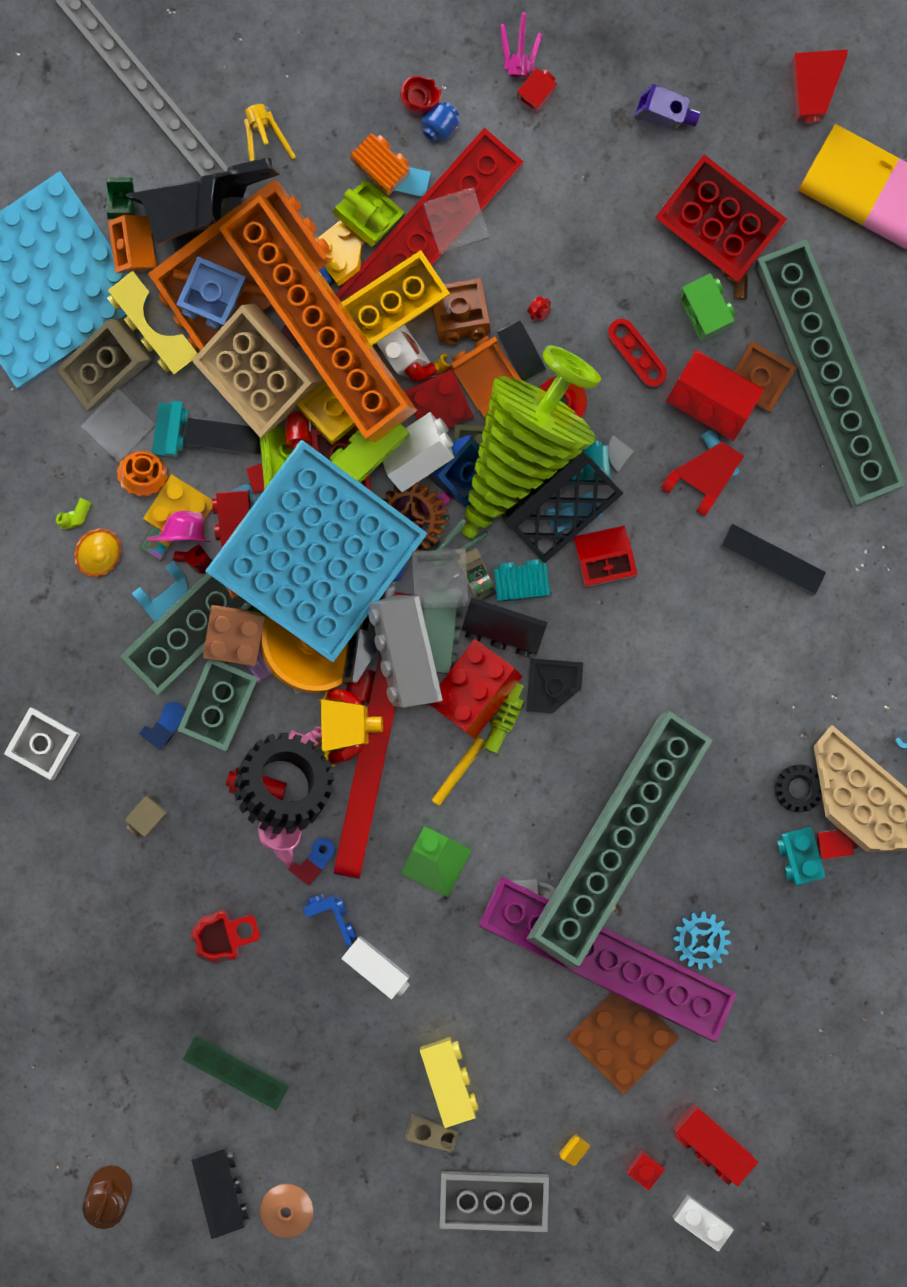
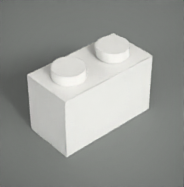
(702, 1223)

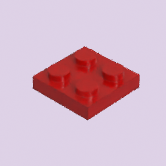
(442, 398)

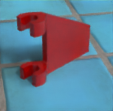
(707, 473)

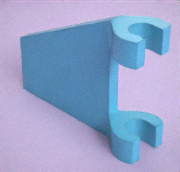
(165, 600)

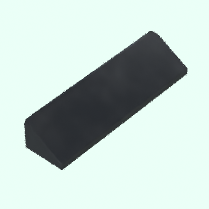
(773, 559)

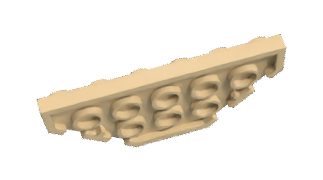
(861, 795)

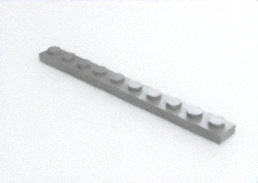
(143, 86)

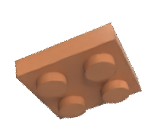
(233, 635)

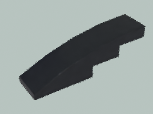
(222, 437)
(362, 646)

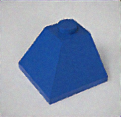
(457, 474)

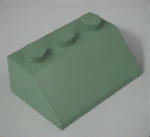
(217, 704)

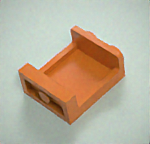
(479, 369)

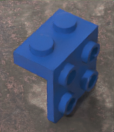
(319, 904)

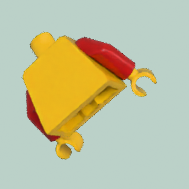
(345, 725)

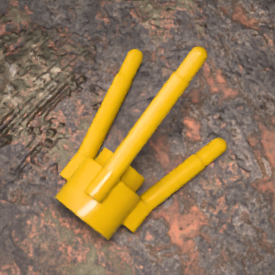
(258, 120)

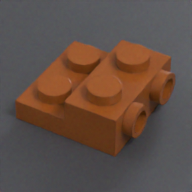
(462, 313)

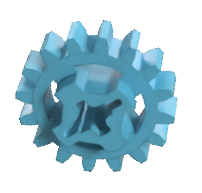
(709, 949)

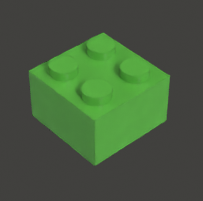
(707, 307)

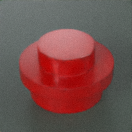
(539, 308)

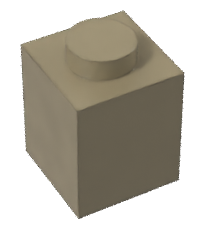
(145, 817)

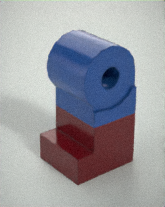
(320, 855)

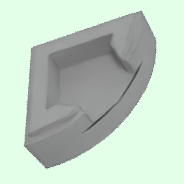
(618, 453)

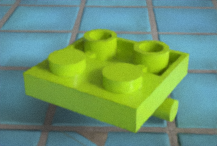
(368, 212)

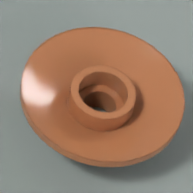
(293, 1198)

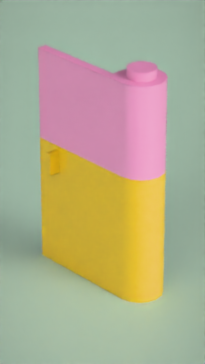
(861, 184)

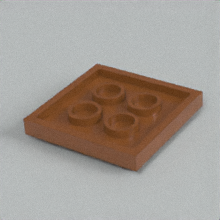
(622, 1040)

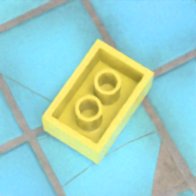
(449, 1081)

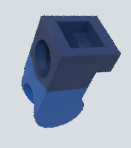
(166, 725)

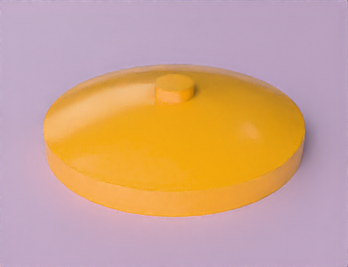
(298, 663)

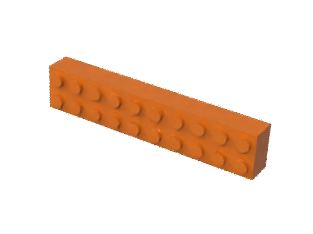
(317, 319)

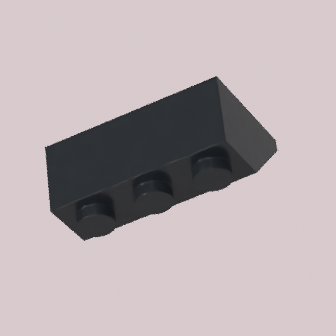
(503, 627)
(220, 1191)

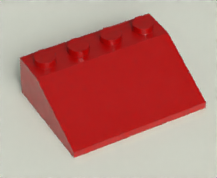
(721, 218)

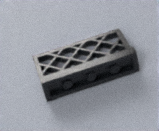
(529, 504)

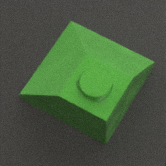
(436, 861)

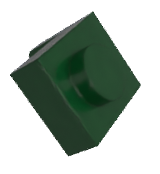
(117, 201)

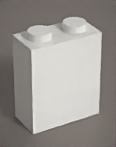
(420, 453)
(376, 968)

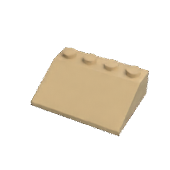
(257, 369)

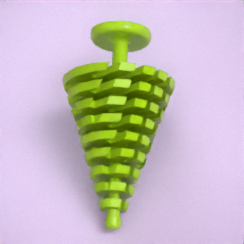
(527, 438)

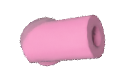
(314, 735)

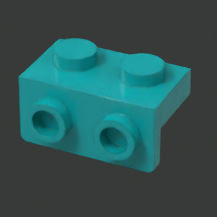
(168, 429)

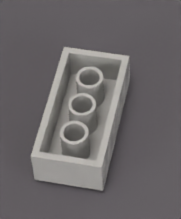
(494, 1201)

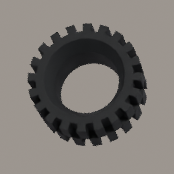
(263, 804)

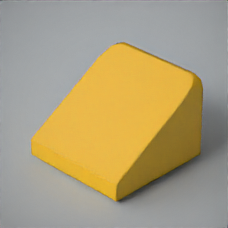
(574, 1150)

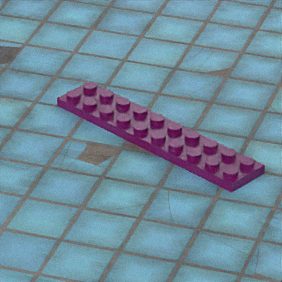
(618, 965)

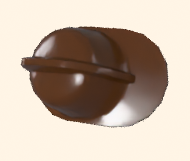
(107, 1197)

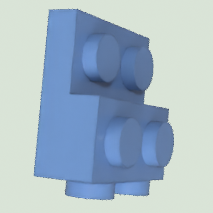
(211, 293)

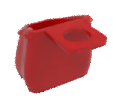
(218, 937)

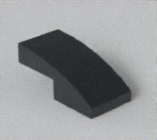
(521, 350)

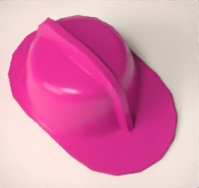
(182, 526)

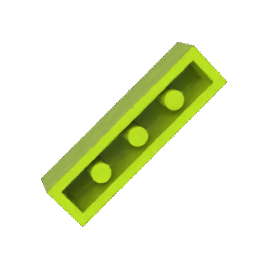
(365, 456)

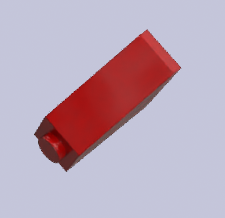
(815, 82)

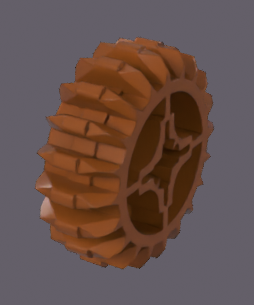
(414, 506)

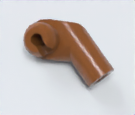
(740, 287)

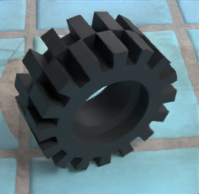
(782, 788)

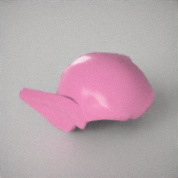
(281, 844)

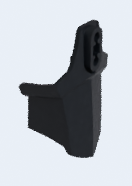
(191, 207)

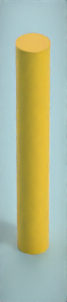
(458, 771)

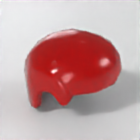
(419, 94)

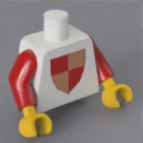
(408, 358)

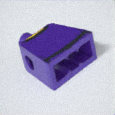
(656, 107)

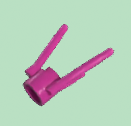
(519, 65)

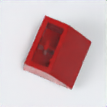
(605, 556)

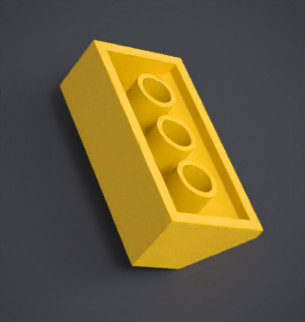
(396, 298)

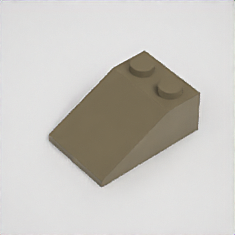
(104, 362)

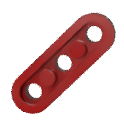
(634, 341)

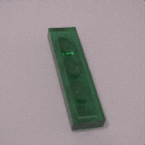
(235, 1072)

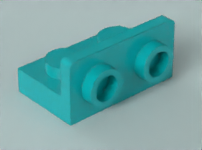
(801, 855)

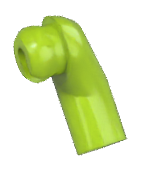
(74, 518)

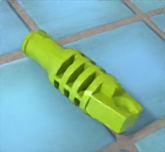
(504, 719)

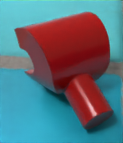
(195, 557)

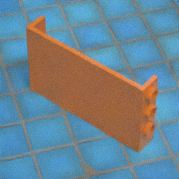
(216, 249)

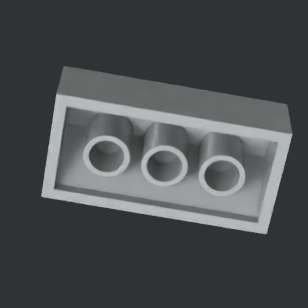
(405, 651)

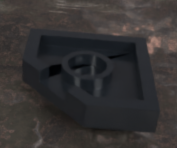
(552, 684)

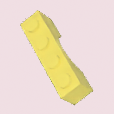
(130, 296)

